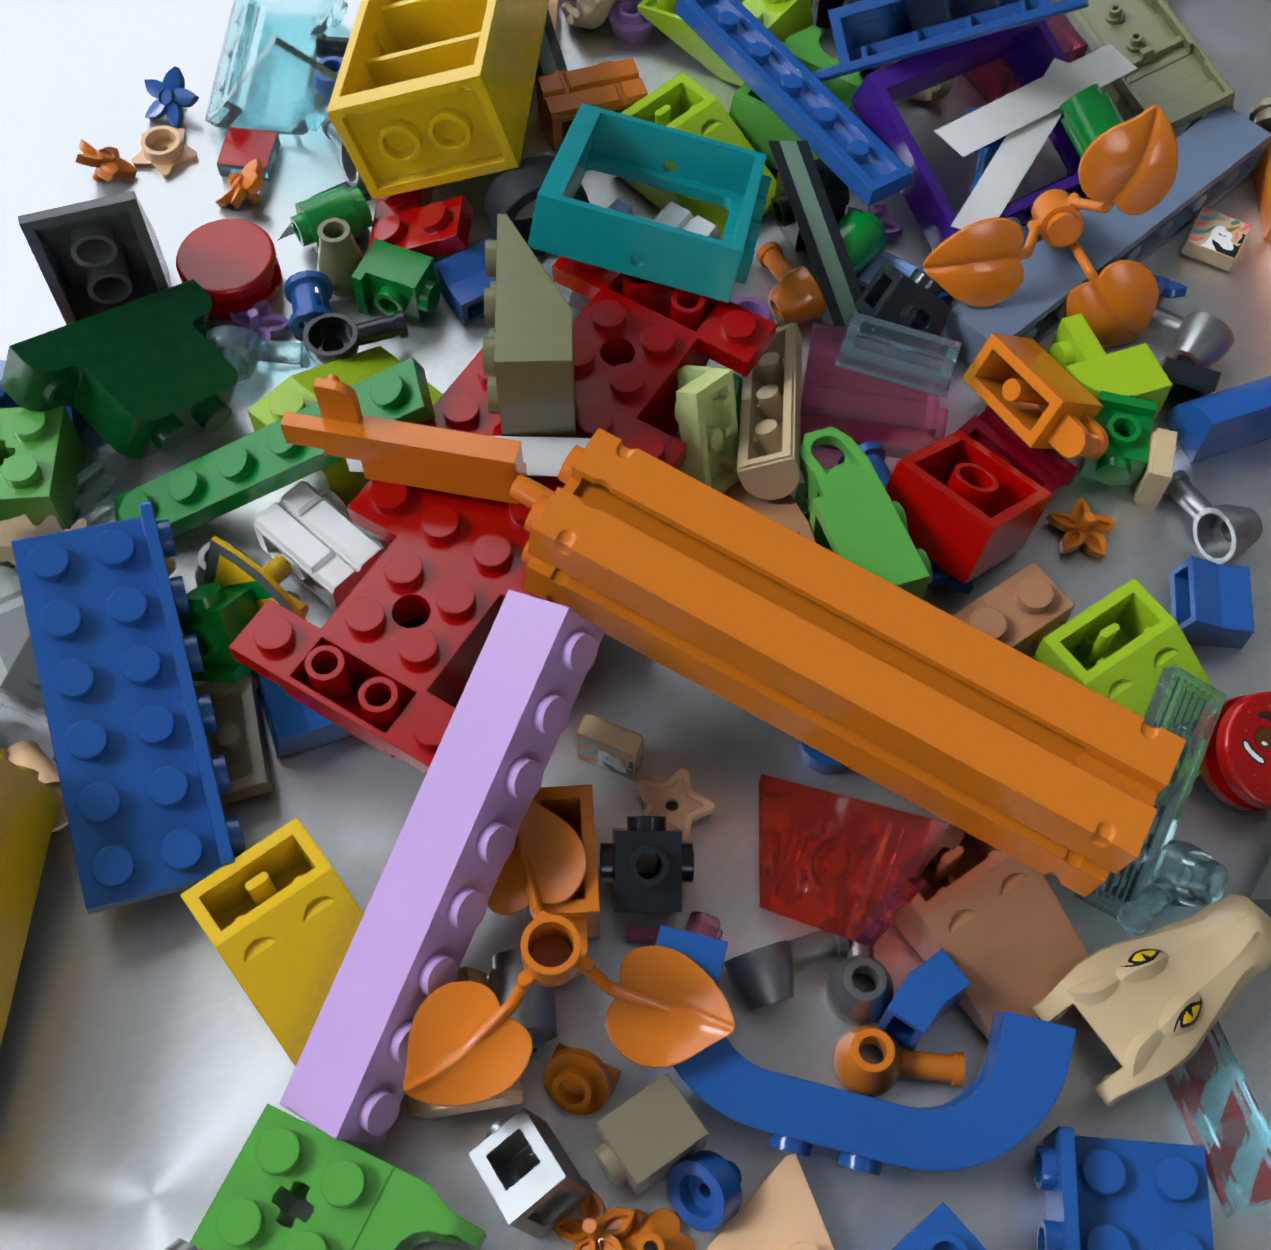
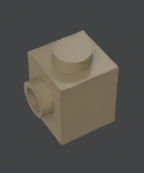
(648, 1136)

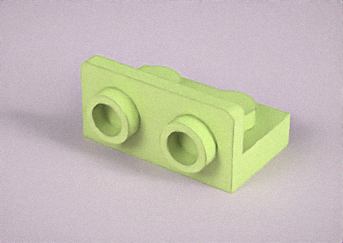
(708, 424)

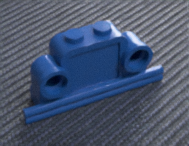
(892, 30)

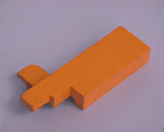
(404, 450)

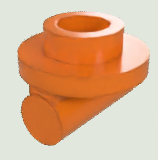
(579, 1080)

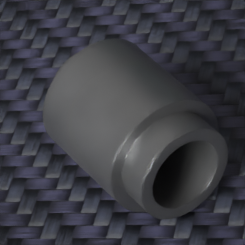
(538, 1006)

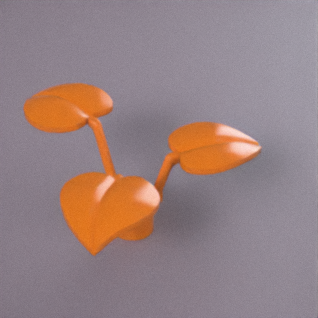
(1122, 167)
(471, 1049)

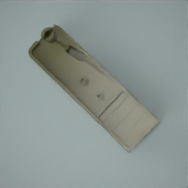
(1169, 61)

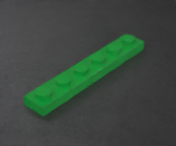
(264, 459)

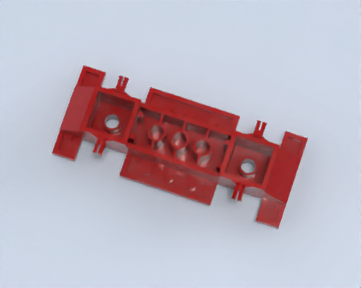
(463, 553)

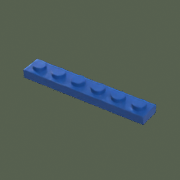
(797, 98)

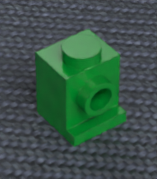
(396, 281)
(1129, 432)
(217, 619)

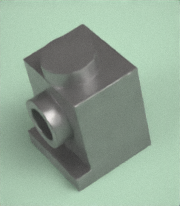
(528, 1197)

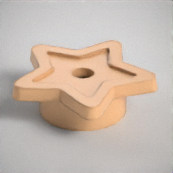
(163, 150)
(678, 790)

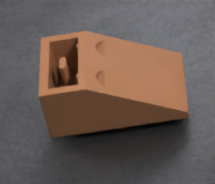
(995, 925)

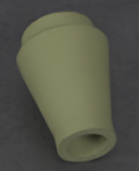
(338, 255)

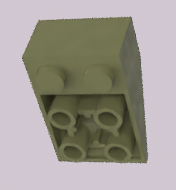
(531, 341)

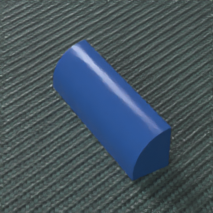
(1223, 420)

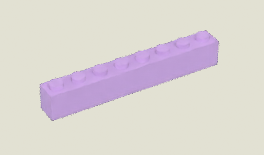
(443, 866)

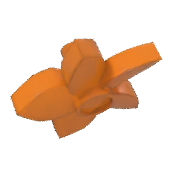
(106, 161)
(243, 184)
(1082, 530)
(598, 1228)

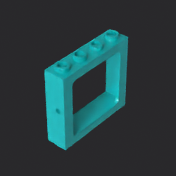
(638, 246)

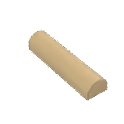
(772, 419)

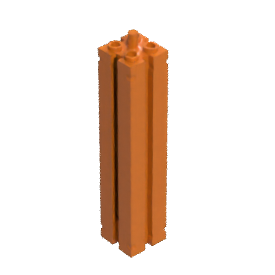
(847, 662)

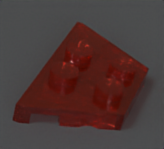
(841, 858)

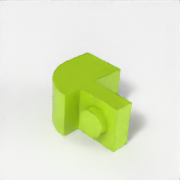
(1123, 372)

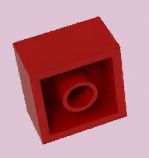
(965, 505)

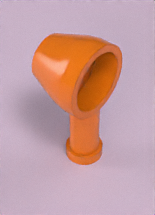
(797, 293)
(879, 1078)

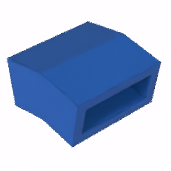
(464, 282)
(1212, 602)
(292, 724)
(923, 999)

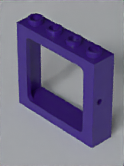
(1028, 53)

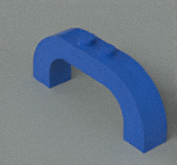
(998, 1111)

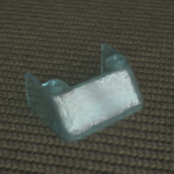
(271, 67)

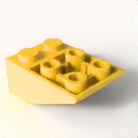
(279, 928)

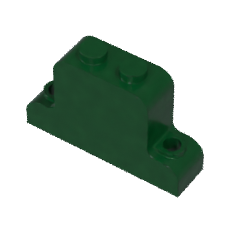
(131, 372)

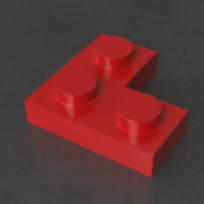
(423, 226)

